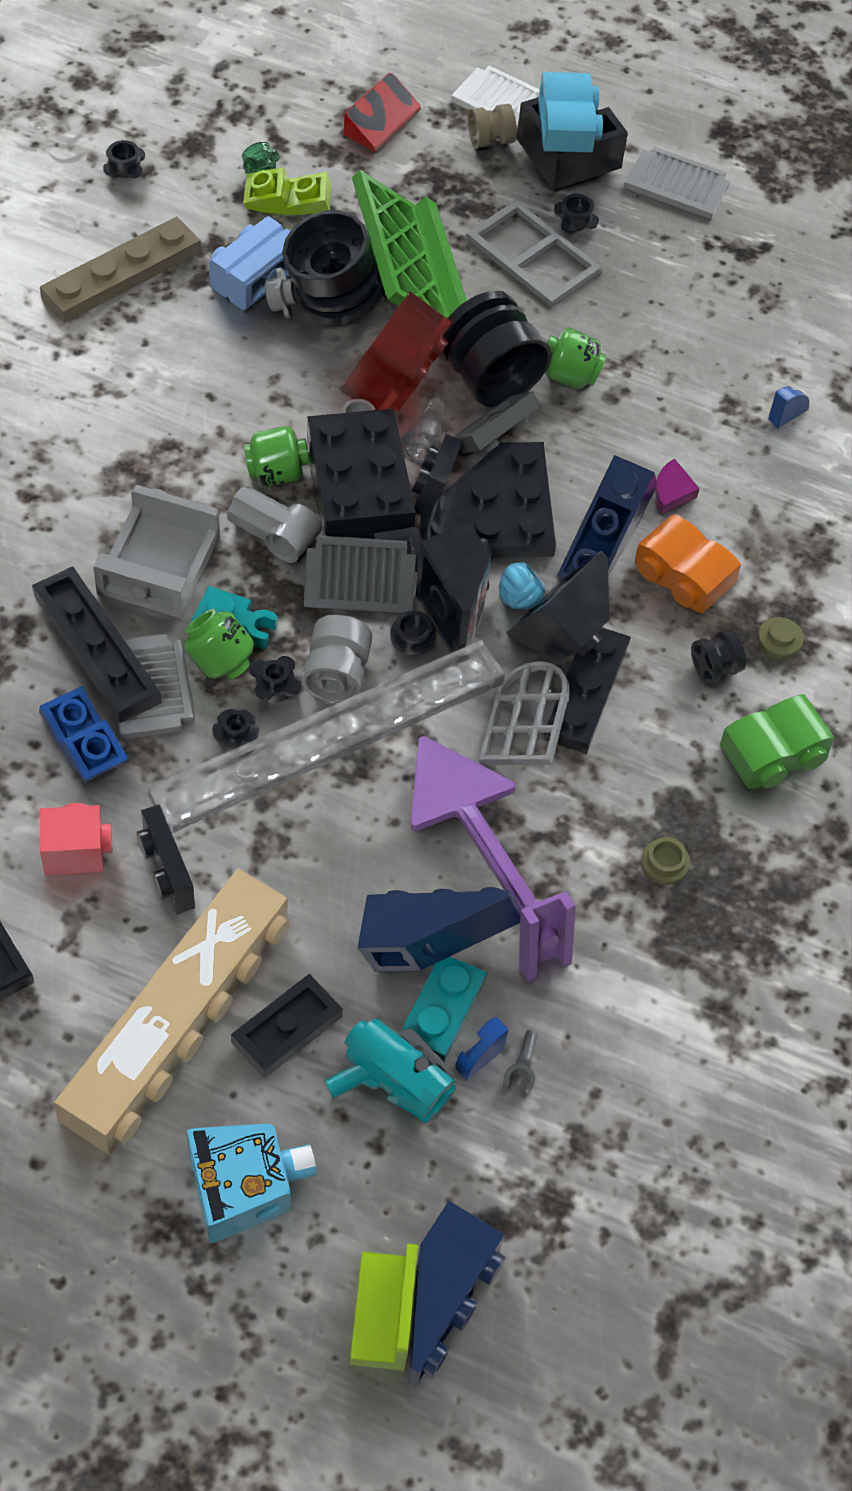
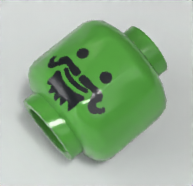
(574, 359)
(276, 456)
(218, 644)

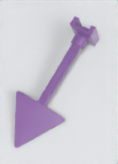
(455, 787)

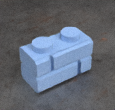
(247, 263)

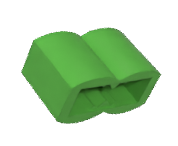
(777, 742)

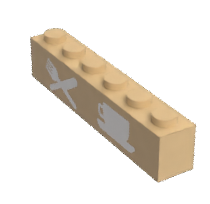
(173, 1012)

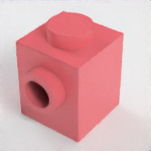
(73, 839)

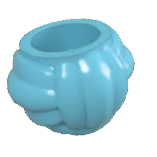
(520, 587)

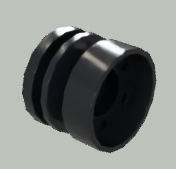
(333, 267)
(495, 348)

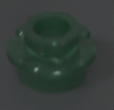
(259, 157)

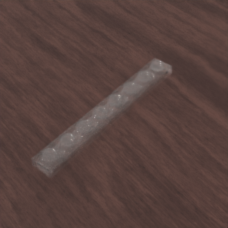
(325, 736)

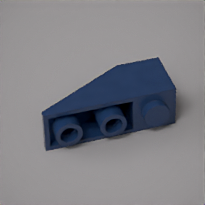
(612, 514)
(424, 928)
(450, 1267)

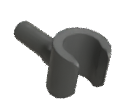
(523, 1063)

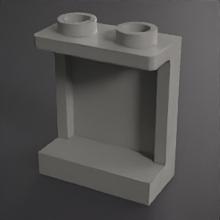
(159, 552)

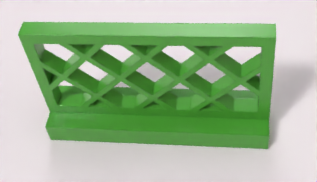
(409, 246)

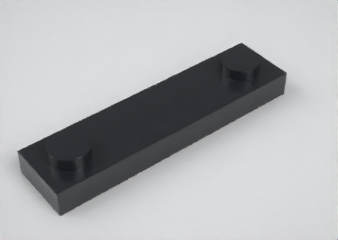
(97, 644)

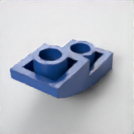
(82, 734)

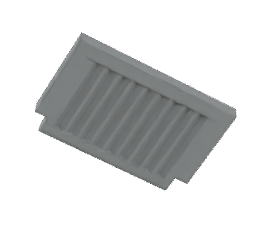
(678, 182)
(167, 669)

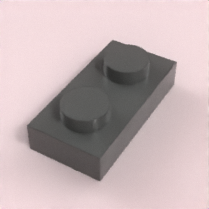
(505, 417)

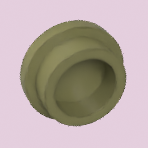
(780, 638)
(665, 861)

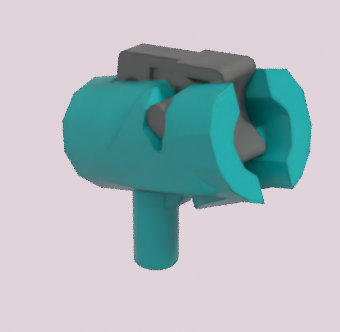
(399, 1065)

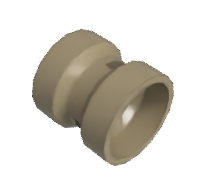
(492, 126)

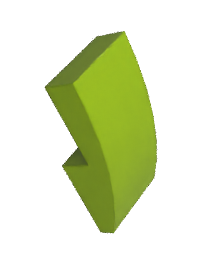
(278, 194)

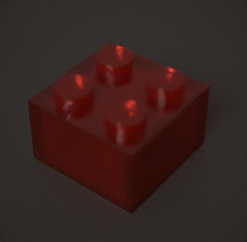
(399, 355)

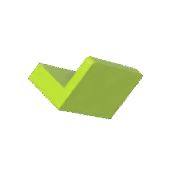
(384, 1309)

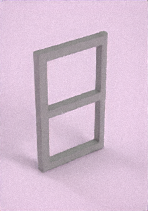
(514, 267)

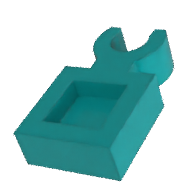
(241, 608)

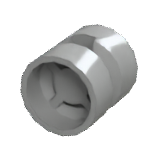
(337, 658)

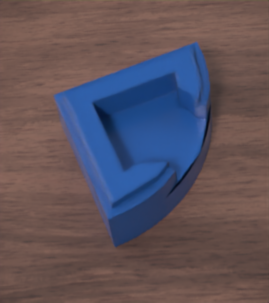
(787, 406)
(492, 1044)

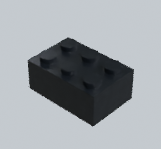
(359, 473)

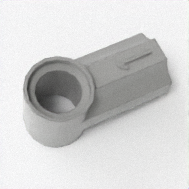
(283, 529)

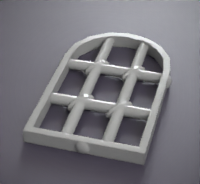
(532, 730)

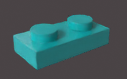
(445, 1004)

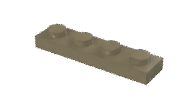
(120, 269)

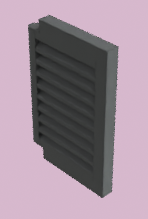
(359, 575)

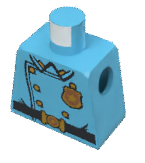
(244, 1175)

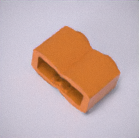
(687, 563)

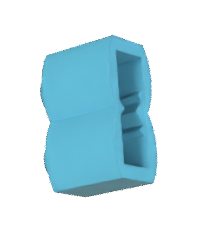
(569, 112)

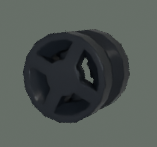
(718, 656)

